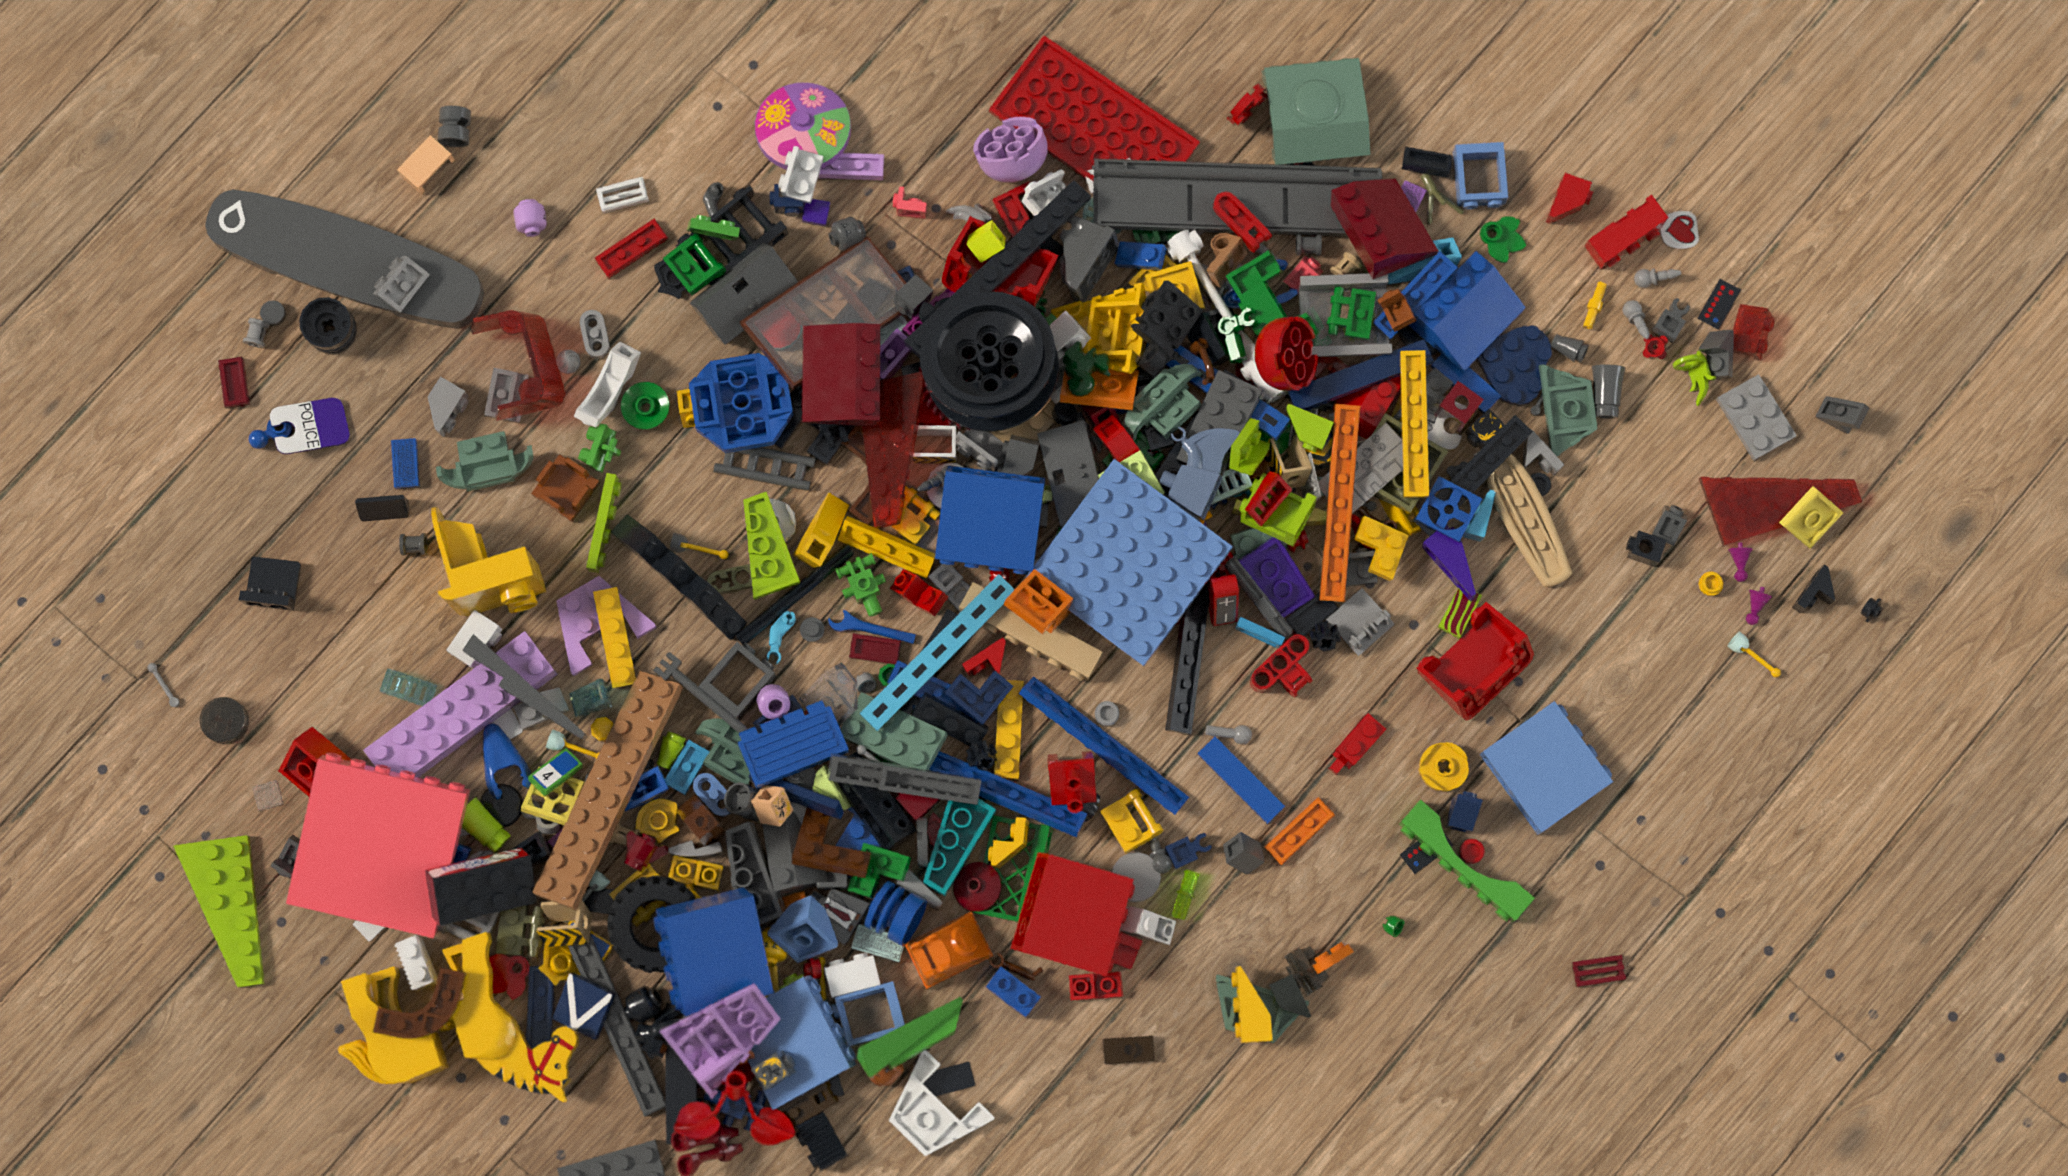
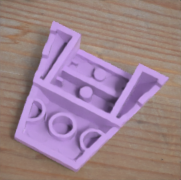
(721, 1035)

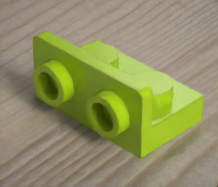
(1248, 449)

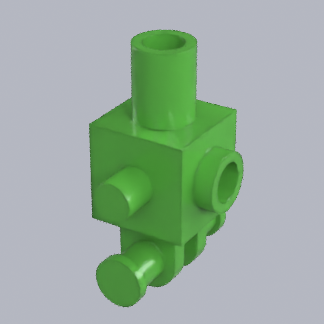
(863, 584)

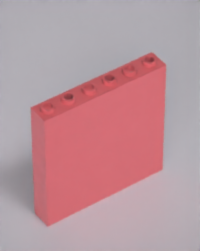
(372, 840)

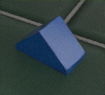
(649, 788)

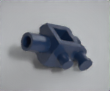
(737, 1108)

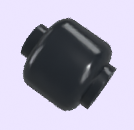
(643, 1004)

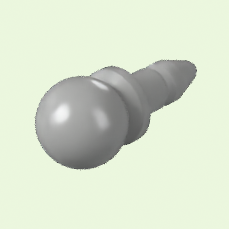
(1644, 277)
(1633, 311)

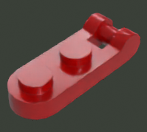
(1240, 220)

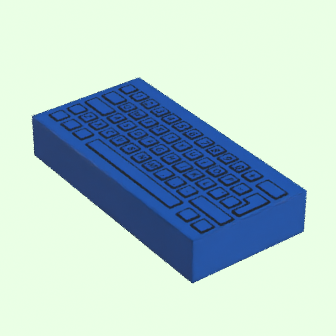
(405, 463)

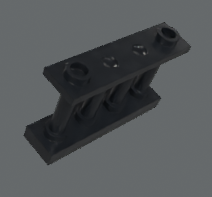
(773, 232)

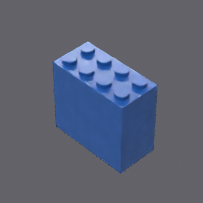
(989, 519)
(712, 949)

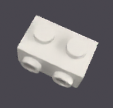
(1041, 193)

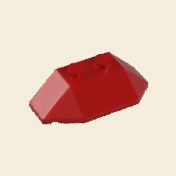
(1373, 404)

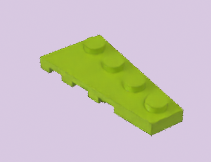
(768, 552)

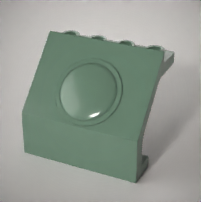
(1317, 111)

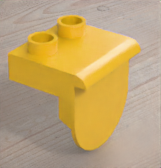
(482, 581)

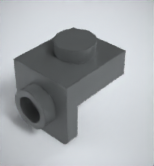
(286, 860)

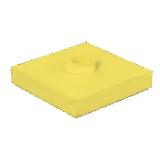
(1811, 517)

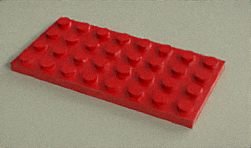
(1087, 113)

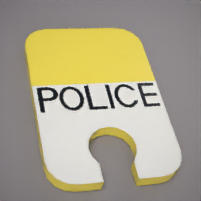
(1435, 425)

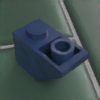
(1463, 812)

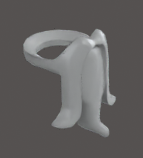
(964, 212)

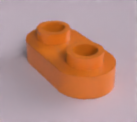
(1338, 953)

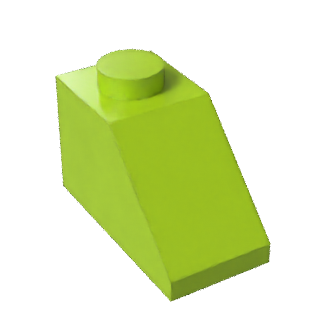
(1309, 428)

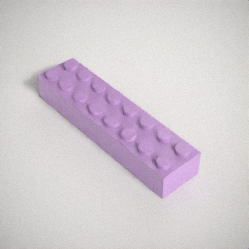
(458, 712)

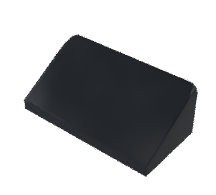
(382, 508)

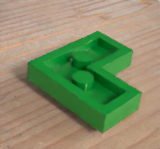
(881, 863)

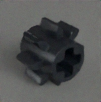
(1325, 636)
(981, 755)

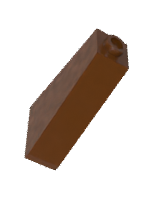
(700, 821)

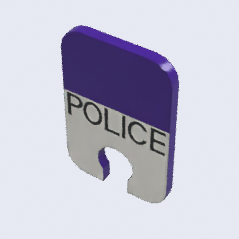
(316, 425)

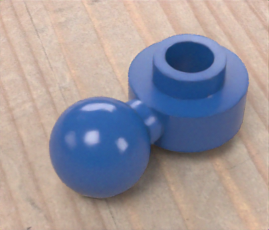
(259, 439)

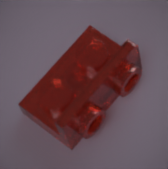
(1752, 330)

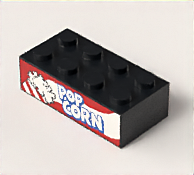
(480, 886)

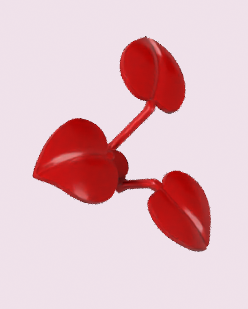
(700, 1123)

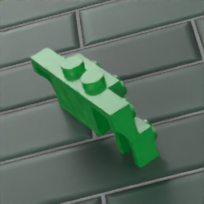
(1255, 293)

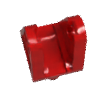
(1072, 781)

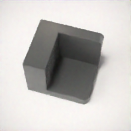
(1243, 853)
(836, 881)

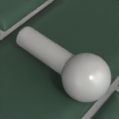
(1241, 733)

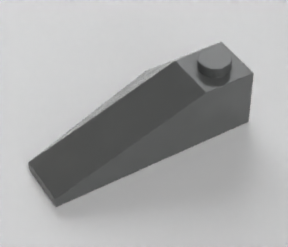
(780, 848)

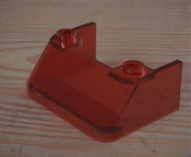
(546, 387)

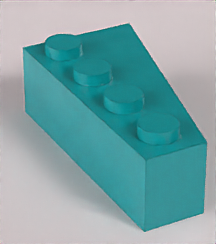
(957, 837)

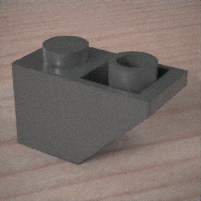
(1019, 454)

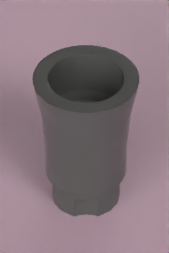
(1607, 390)

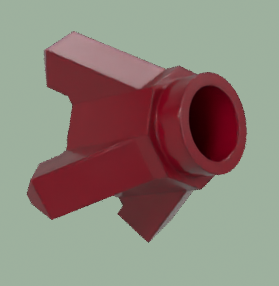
(642, 850)

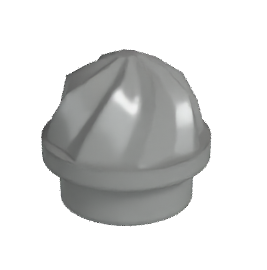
(568, 361)

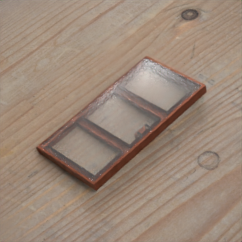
(847, 289)

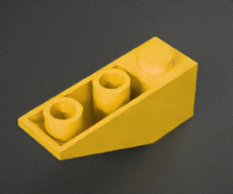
(821, 532)
(1253, 1015)

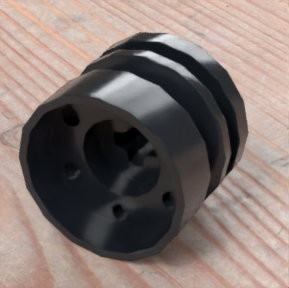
(328, 312)

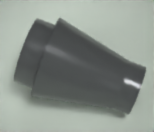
(1570, 347)

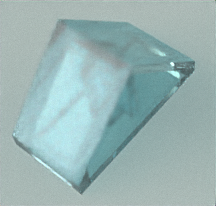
(591, 698)

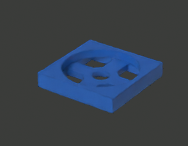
(1455, 534)

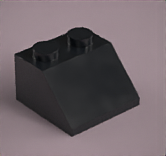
(1207, 328)

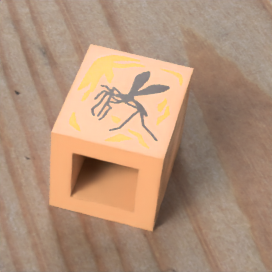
(772, 805)

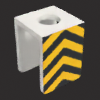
(926, 430)

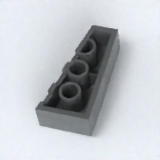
(752, 871)

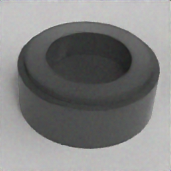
(273, 313)

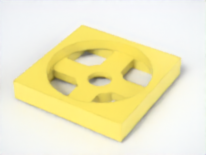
(546, 811)

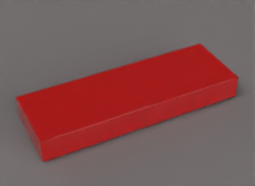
(631, 248)

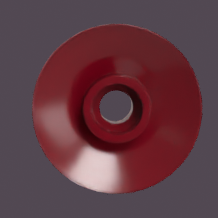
(987, 891)

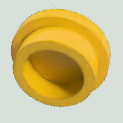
(1710, 583)

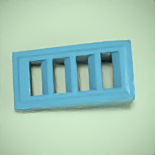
(1477, 527)

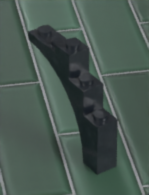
(679, 575)

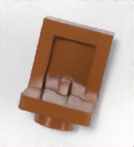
(1397, 309)

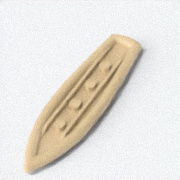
(1529, 521)

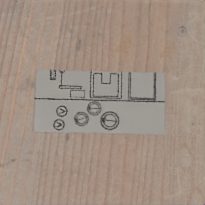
(1376, 464)

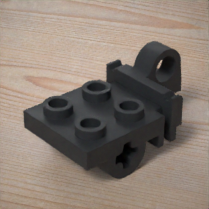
(1164, 325)

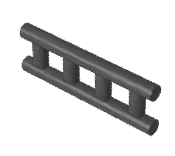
(773, 477)

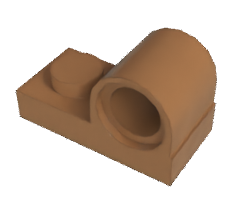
(1229, 253)

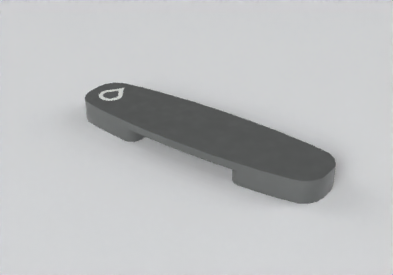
(339, 255)

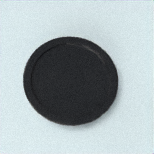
(507, 808)

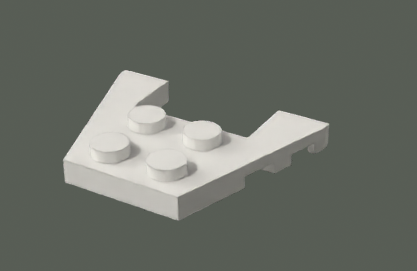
(925, 1118)

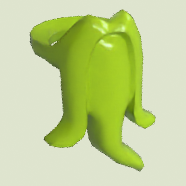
(1698, 371)

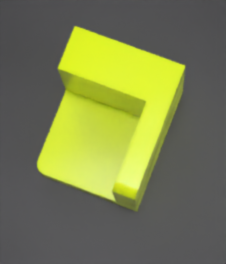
(986, 241)

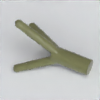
(1433, 192)

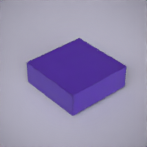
(816, 212)

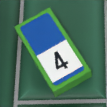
(555, 772)

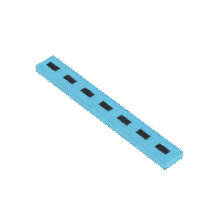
(937, 653)

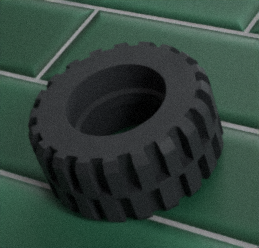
(622, 911)

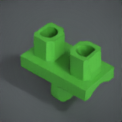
(602, 447)

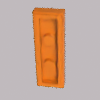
(1299, 831)

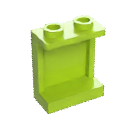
(1287, 519)

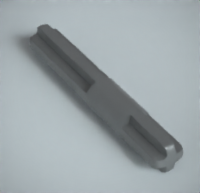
(1258, 597)

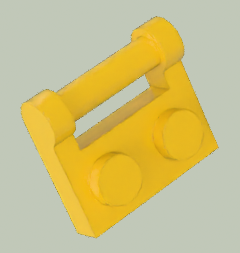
(1125, 827)

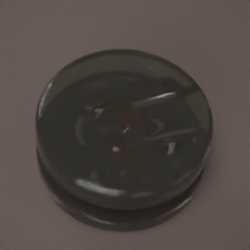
(224, 720)

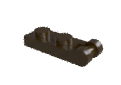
(807, 1105)

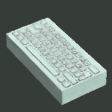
(876, 944)

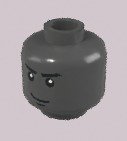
(846, 233)

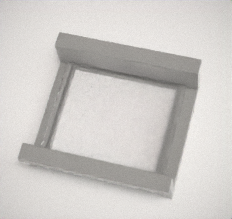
(1315, 300)

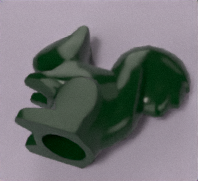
(1081, 366)

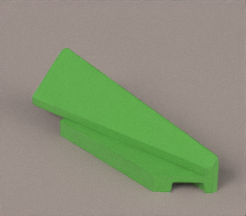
(910, 1039)

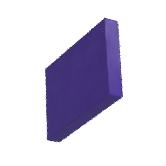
(1277, 576)

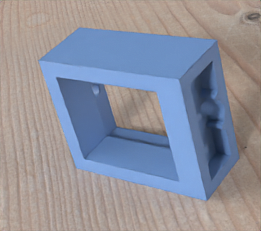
(1478, 152)
(840, 1012)

